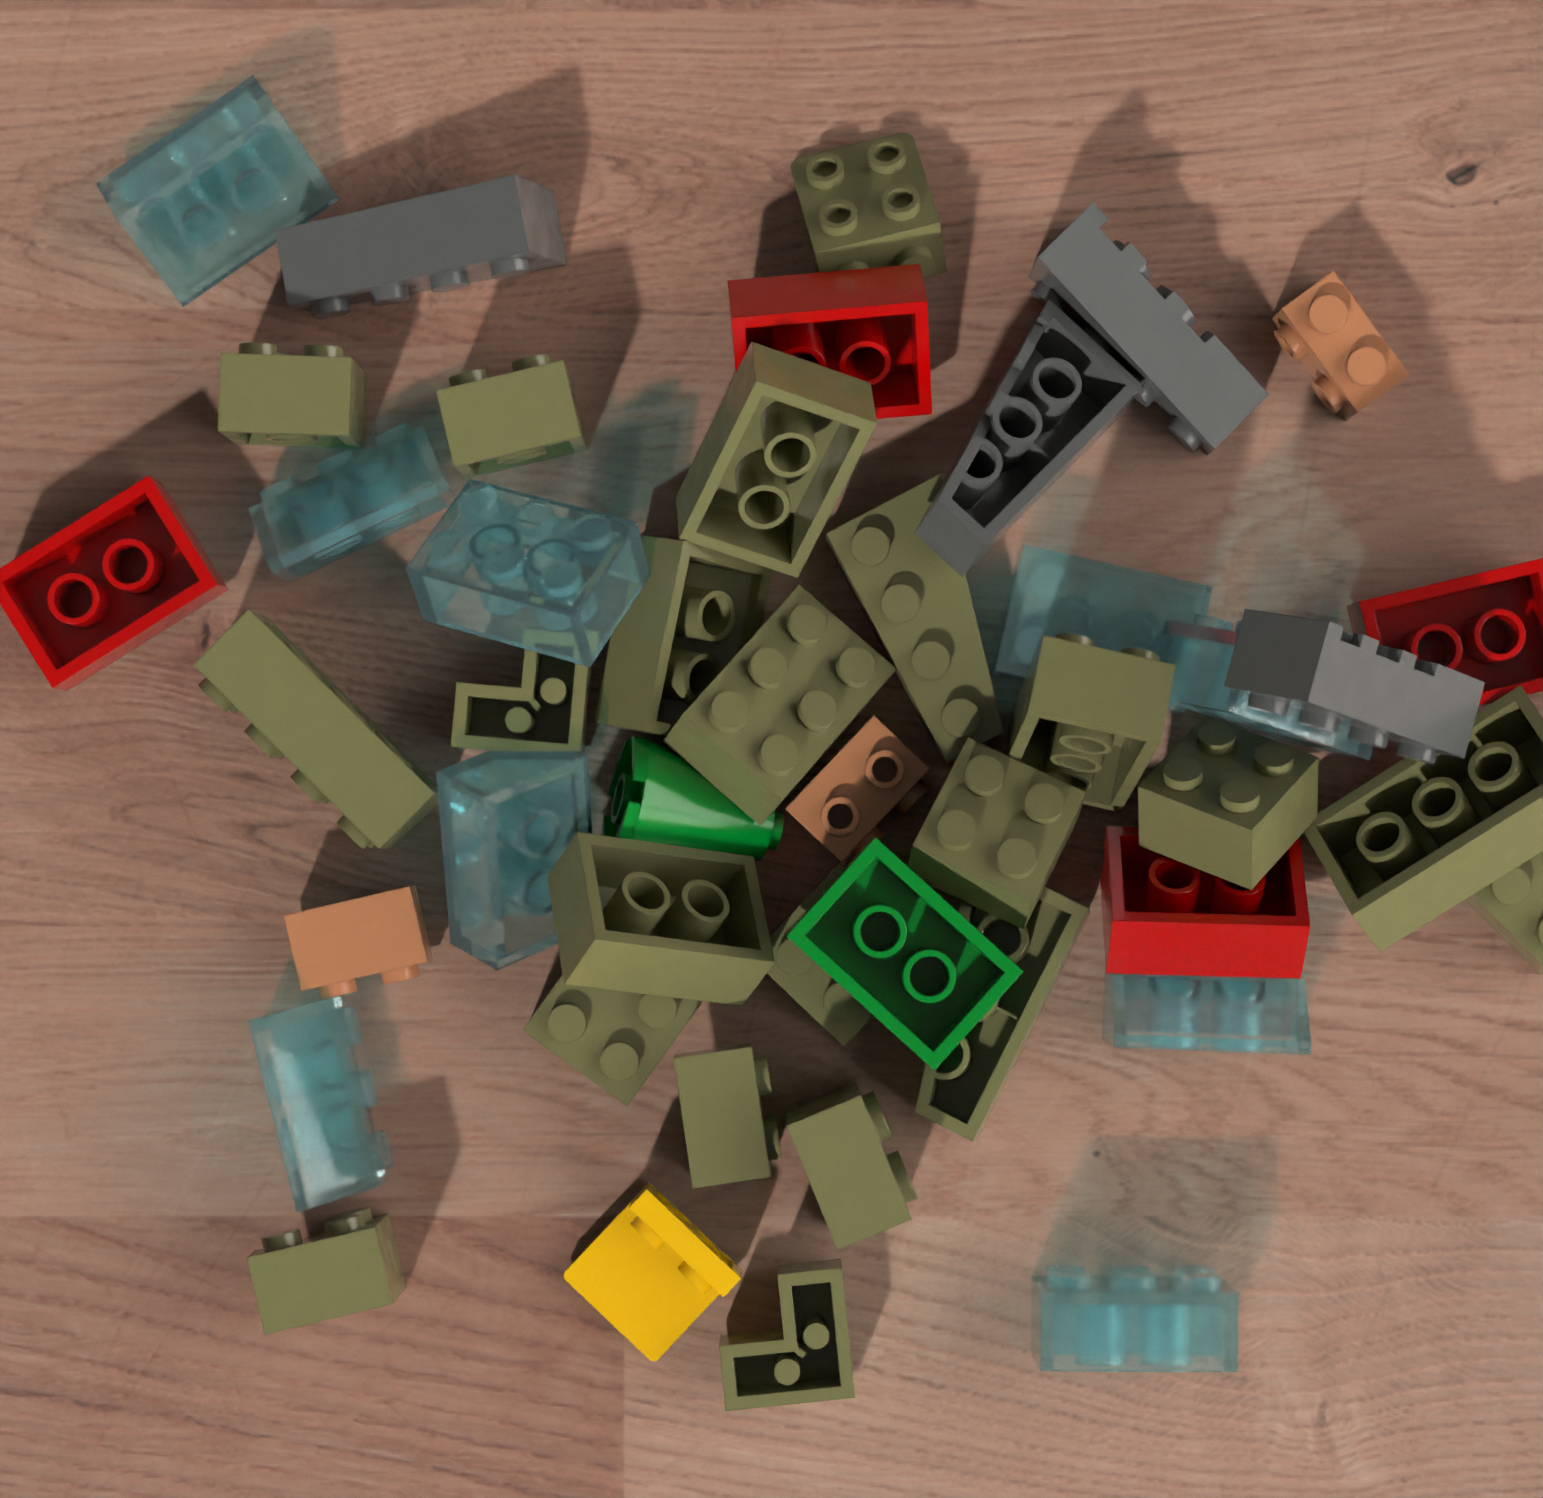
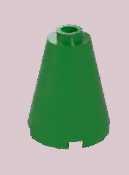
(673, 804)

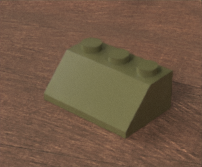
(678, 634)

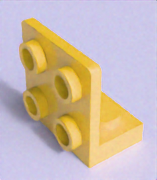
(652, 1272)

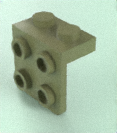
(870, 207)

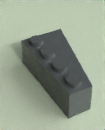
(421, 246)
(1146, 331)
(1036, 424)
(1353, 683)

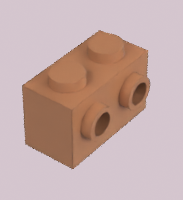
(1337, 347)
(859, 790)
(357, 940)

